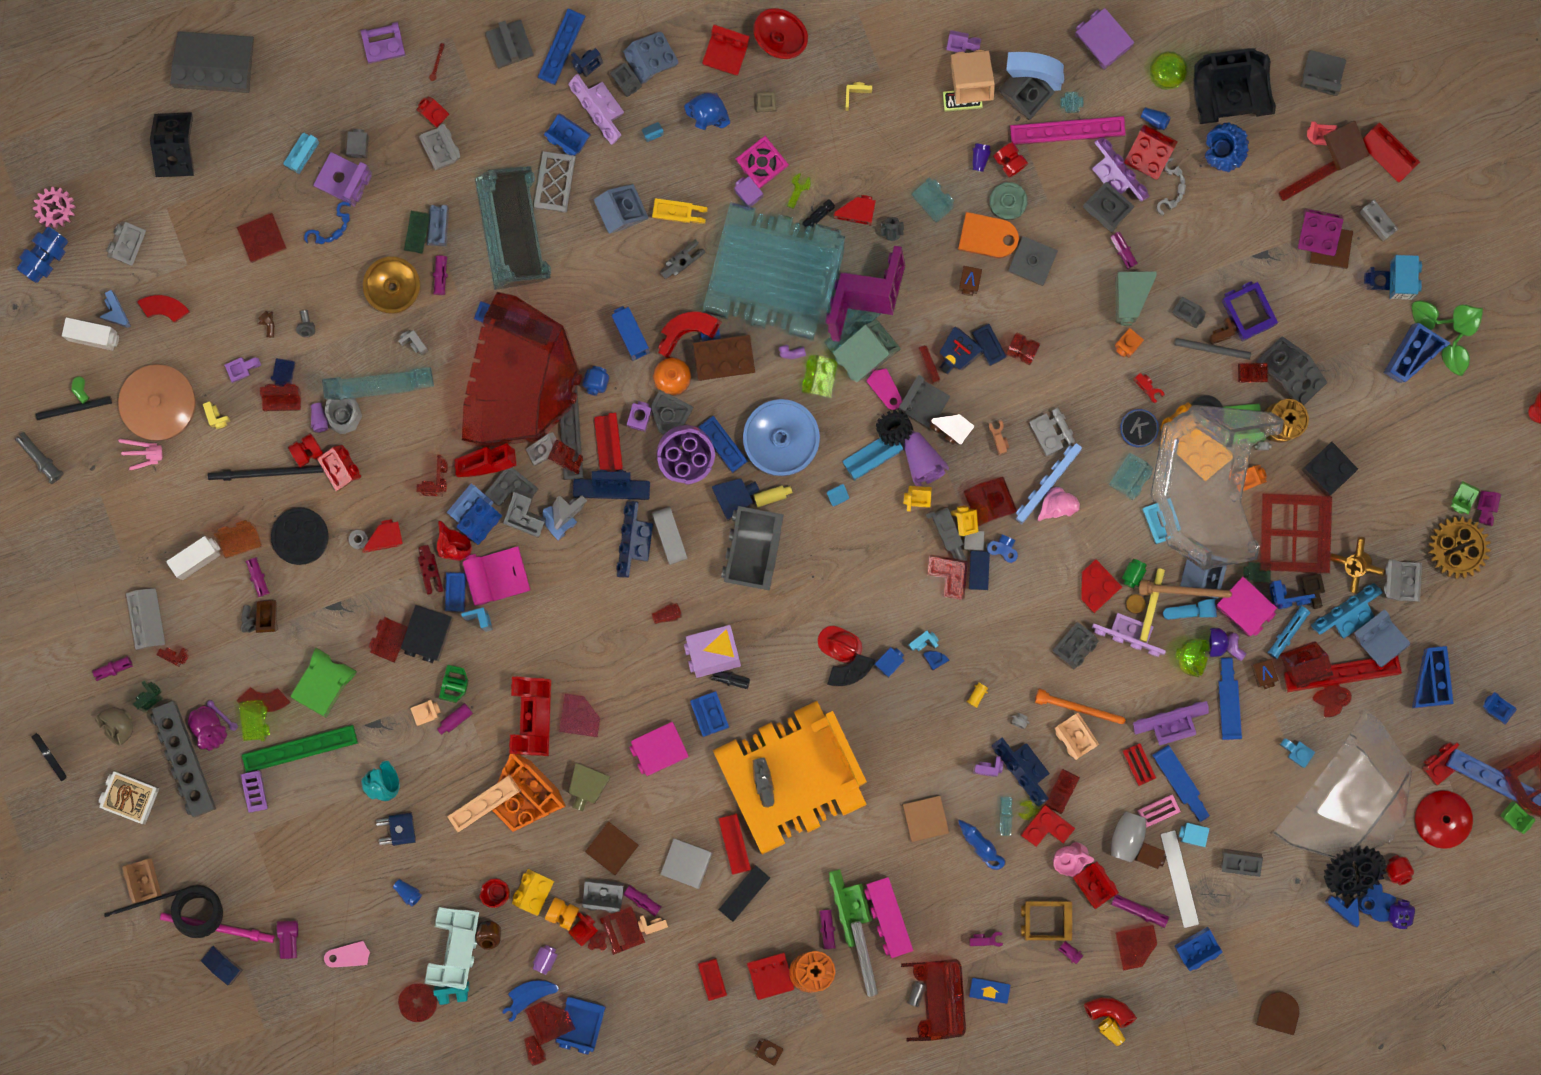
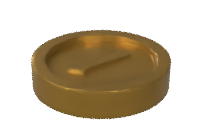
(1135, 604)

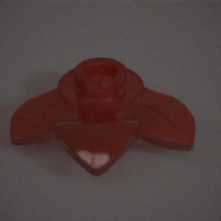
(1329, 698)

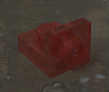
(1252, 372)
(169, 655)

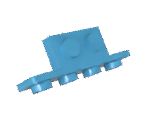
(1350, 614)

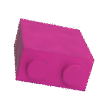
(1247, 607)
(658, 749)

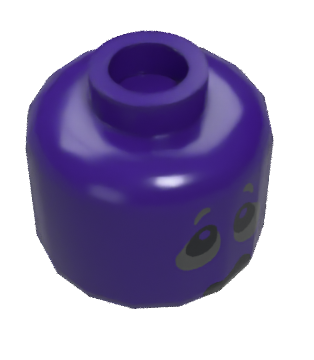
(1401, 914)

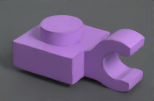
(959, 42)
(240, 369)

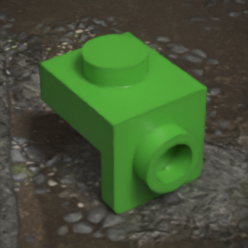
(1464, 498)
(1517, 818)

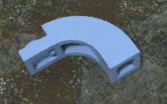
(1037, 66)

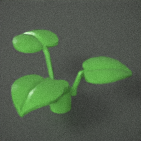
(1466, 322)

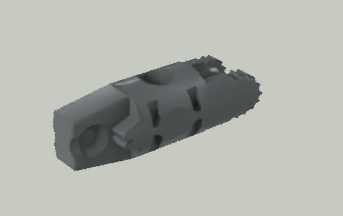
(673, 265)
(763, 782)

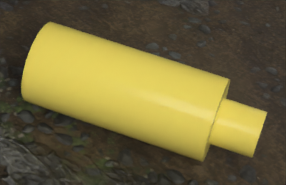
(772, 495)

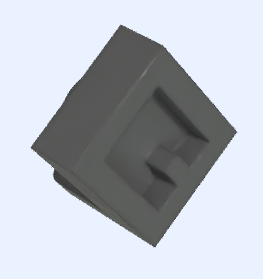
(626, 79)
(1189, 312)

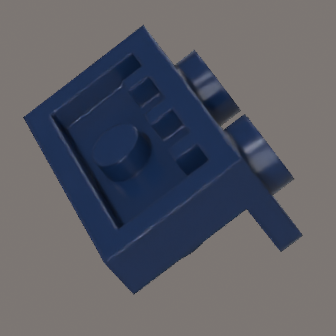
(590, 62)

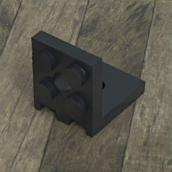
(172, 138)

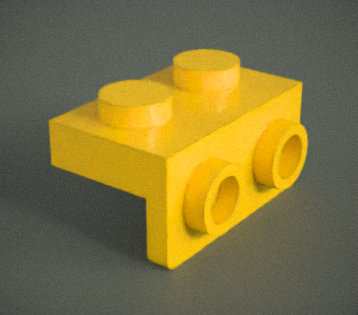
(532, 892)

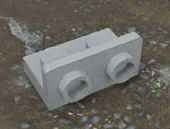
(125, 243)

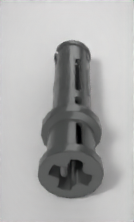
(44, 464)

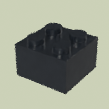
(1329, 469)

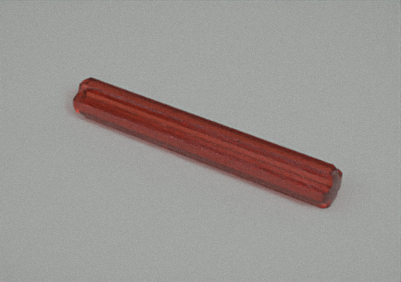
(1307, 181)

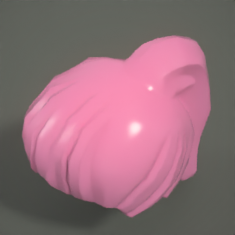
(1058, 503)
(1071, 859)

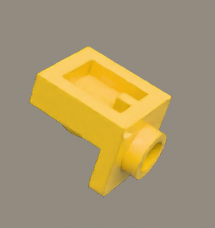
(966, 520)

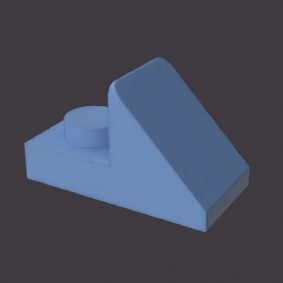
(117, 314)

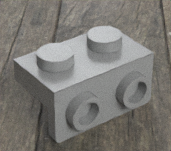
(440, 147)

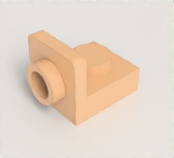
(425, 712)
(656, 925)

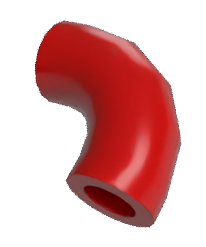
(1110, 1008)

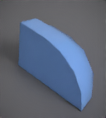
(549, 522)

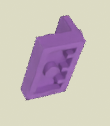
(985, 768)

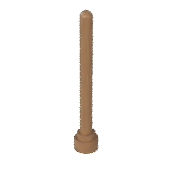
(1147, 587)

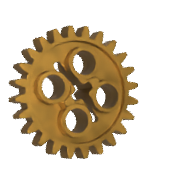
(1452, 532)

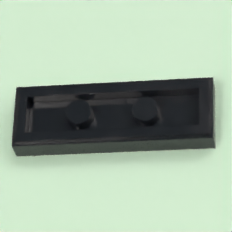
(744, 893)

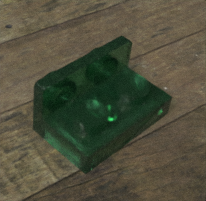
(148, 700)

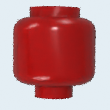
(1399, 870)

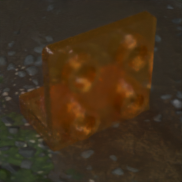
(238, 539)

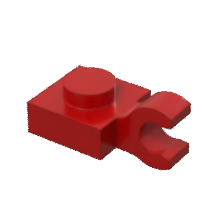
(1144, 383)

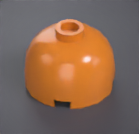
(672, 376)

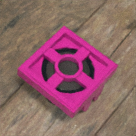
(762, 162)

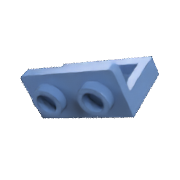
(466, 502)

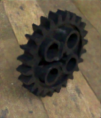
(1341, 873)

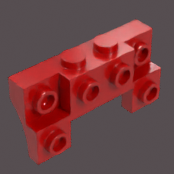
(534, 716)

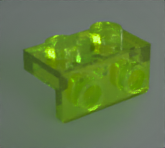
(819, 376)

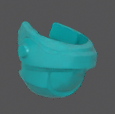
(382, 785)

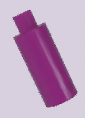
(455, 719)

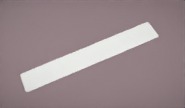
(1179, 879)

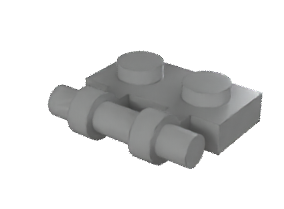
(1047, 435)

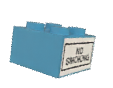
(1405, 277)

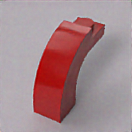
(685, 324)

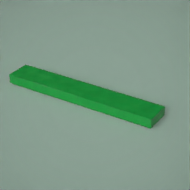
(300, 749)

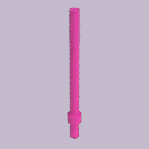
(254, 935)

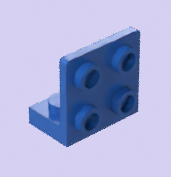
(1278, 592)

